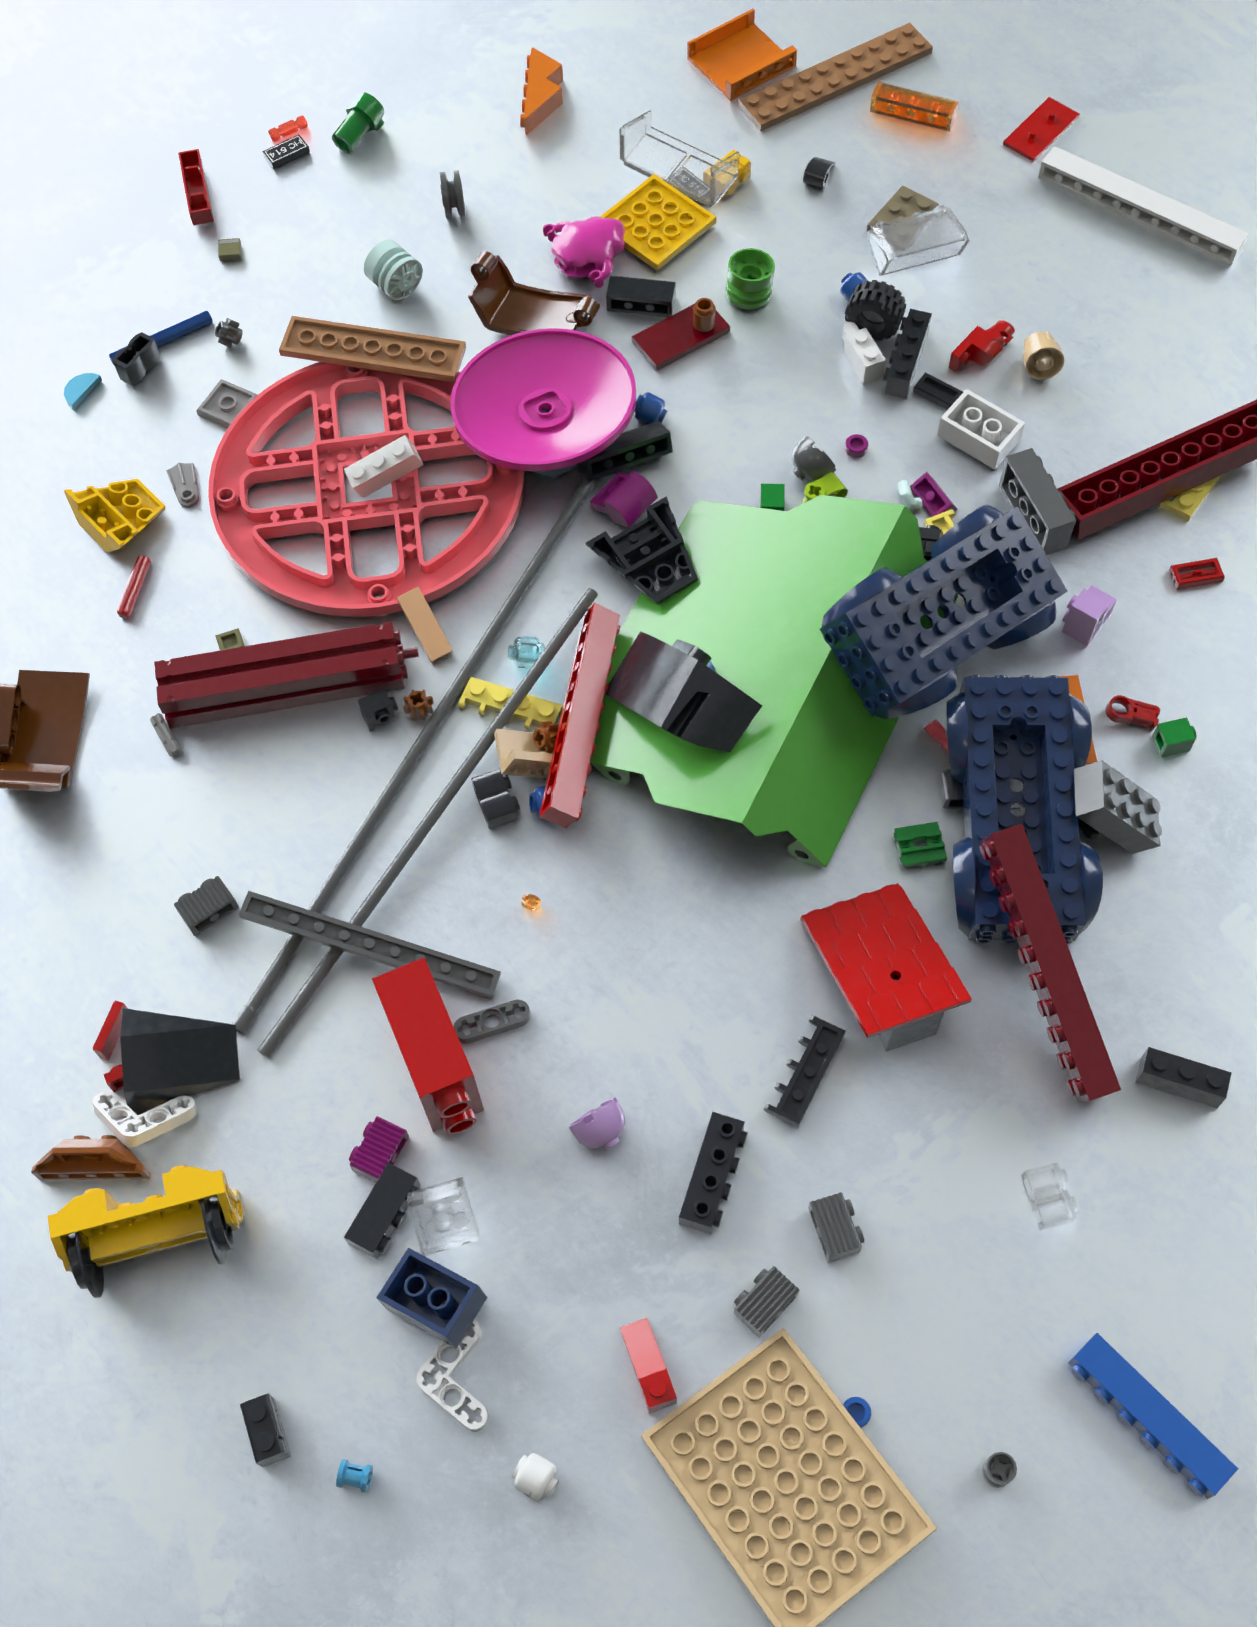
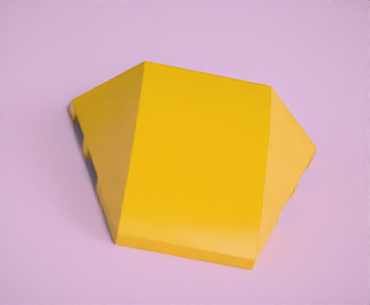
(114, 512)

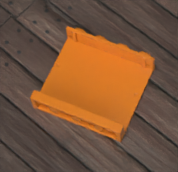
(739, 56)

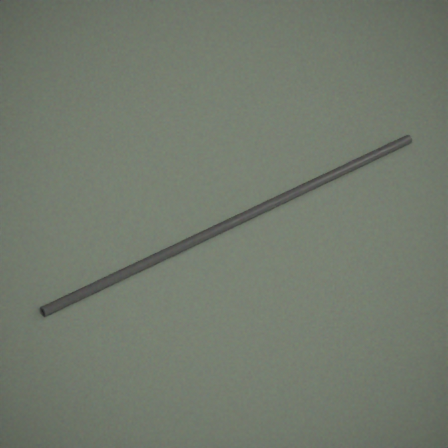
(429, 820)

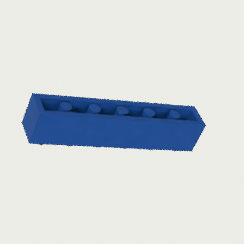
(1153, 1417)

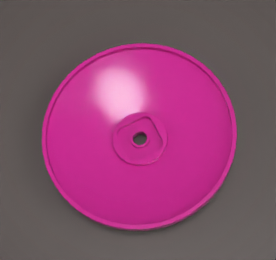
(550, 369)

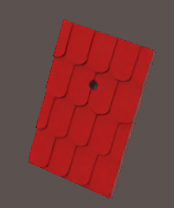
(886, 965)

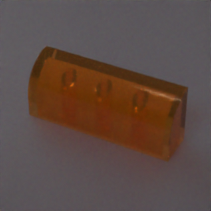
(914, 106)

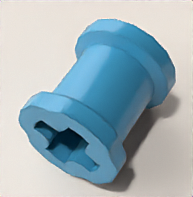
(354, 1476)

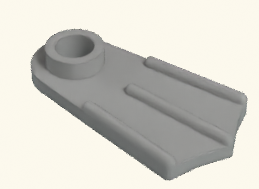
(184, 483)

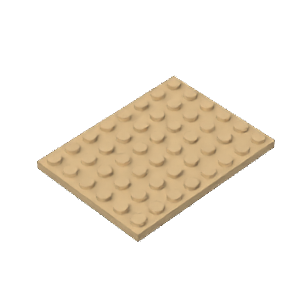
(788, 1485)

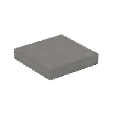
(224, 403)

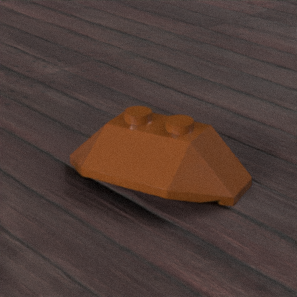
(90, 1160)

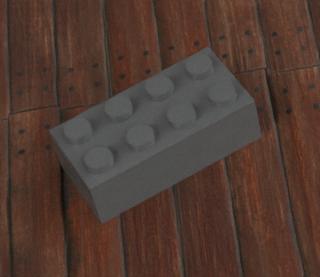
(1042, 505)
(1117, 807)

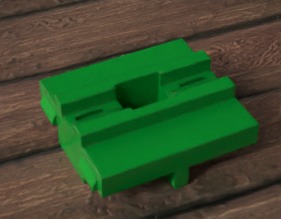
(925, 833)

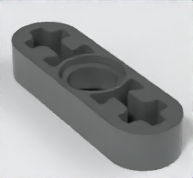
(513, 1021)

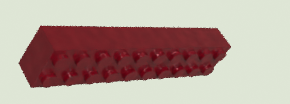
(1163, 470)
(1049, 964)

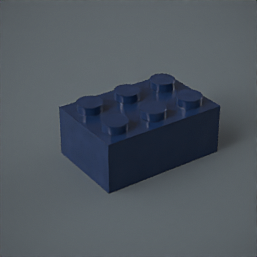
(432, 1297)

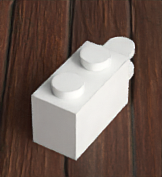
(863, 353)

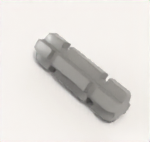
(165, 735)

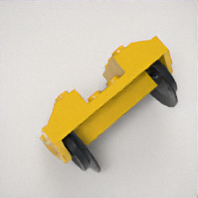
(100, 1231)

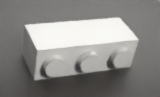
(383, 466)

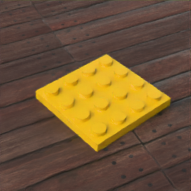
(659, 221)

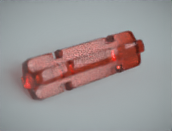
(287, 128)

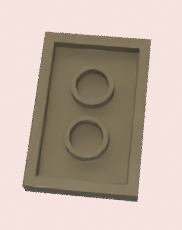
(903, 203)

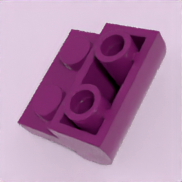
(624, 498)

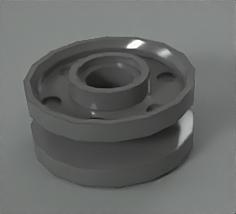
(452, 194)

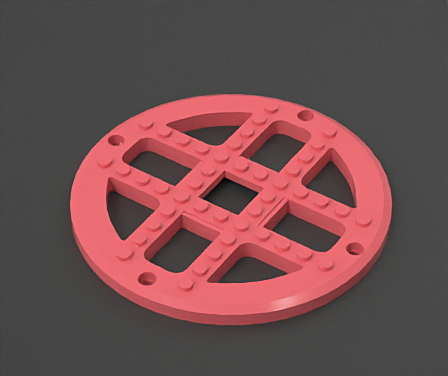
(340, 593)

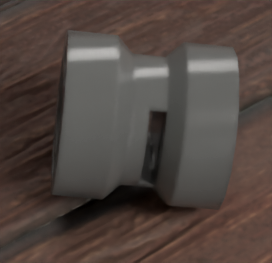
(1003, 1465)

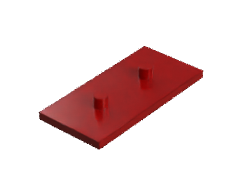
(1041, 129)

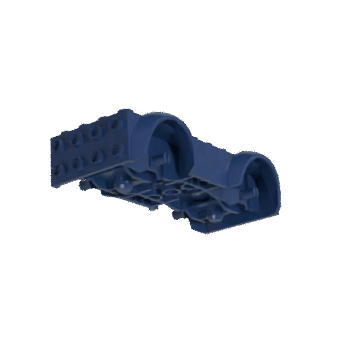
(1006, 597)
(1033, 734)

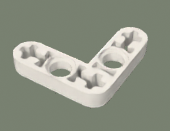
(139, 1129)
(445, 1383)

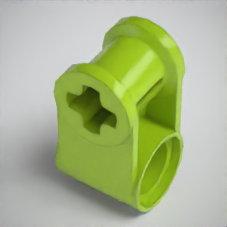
(827, 485)

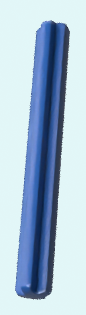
(176, 330)

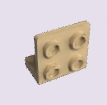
(520, 755)

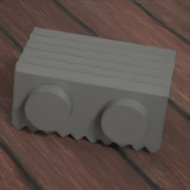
(205, 905)
(835, 1226)
(765, 1301)

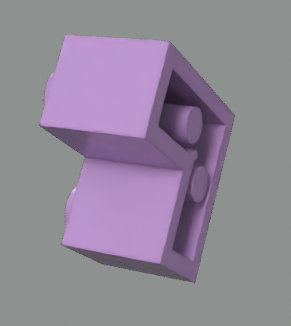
(1087, 614)

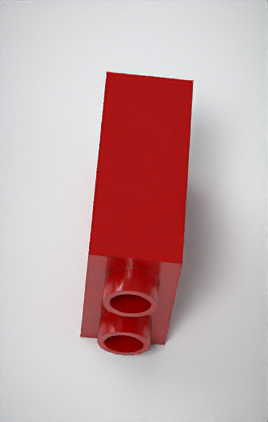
(430, 1047)

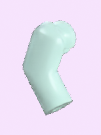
(907, 496)

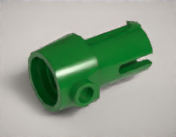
(362, 116)

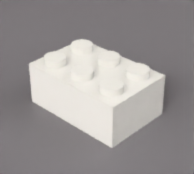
(980, 429)

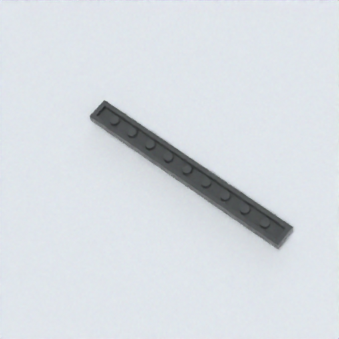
(367, 943)

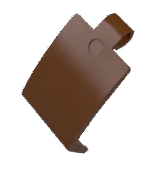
(519, 308)

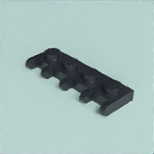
(807, 1073)

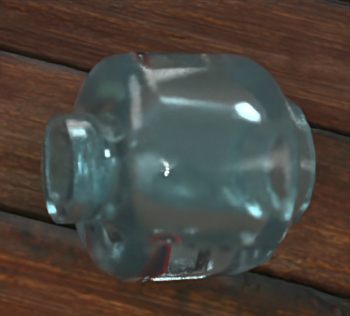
(525, 651)

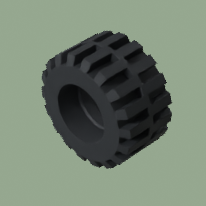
(876, 308)

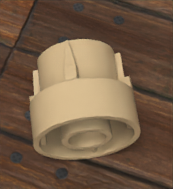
(1042, 356)

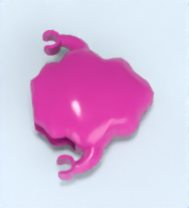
(586, 247)

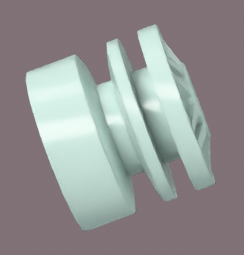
(393, 269)

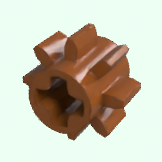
(418, 705)
(545, 736)

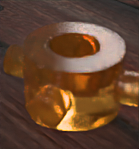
(531, 902)

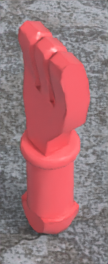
(937, 733)

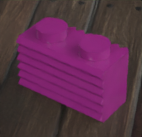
(380, 1145)

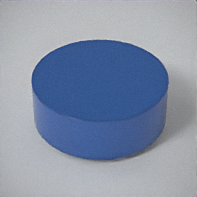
(859, 1410)

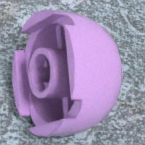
(600, 1125)

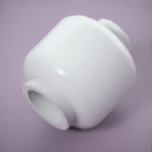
(535, 1476)

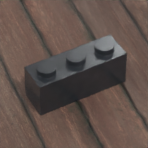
(640, 296)
(1183, 1077)
(382, 1212)

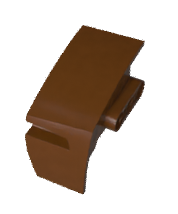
(41, 729)

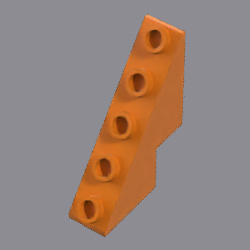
(542, 89)

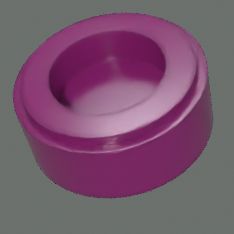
(856, 446)

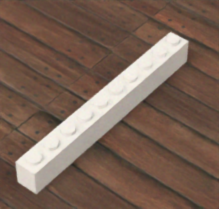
(1143, 205)

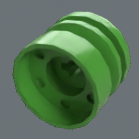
(750, 278)

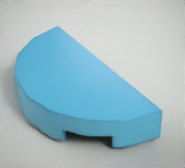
(79, 388)

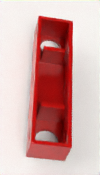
(195, 187)

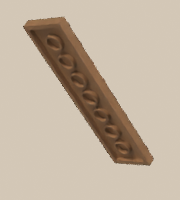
(373, 348)

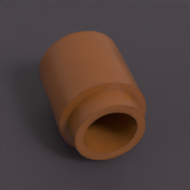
(704, 315)

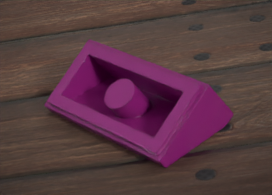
(932, 495)

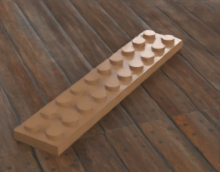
(835, 76)

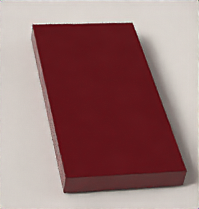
(676, 337)

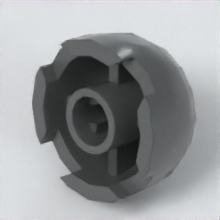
(810, 461)

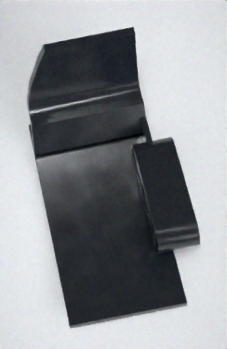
(682, 693)

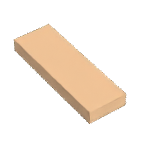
(424, 624)

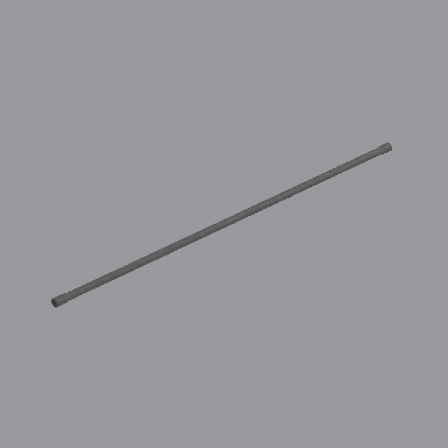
(249, 1010)

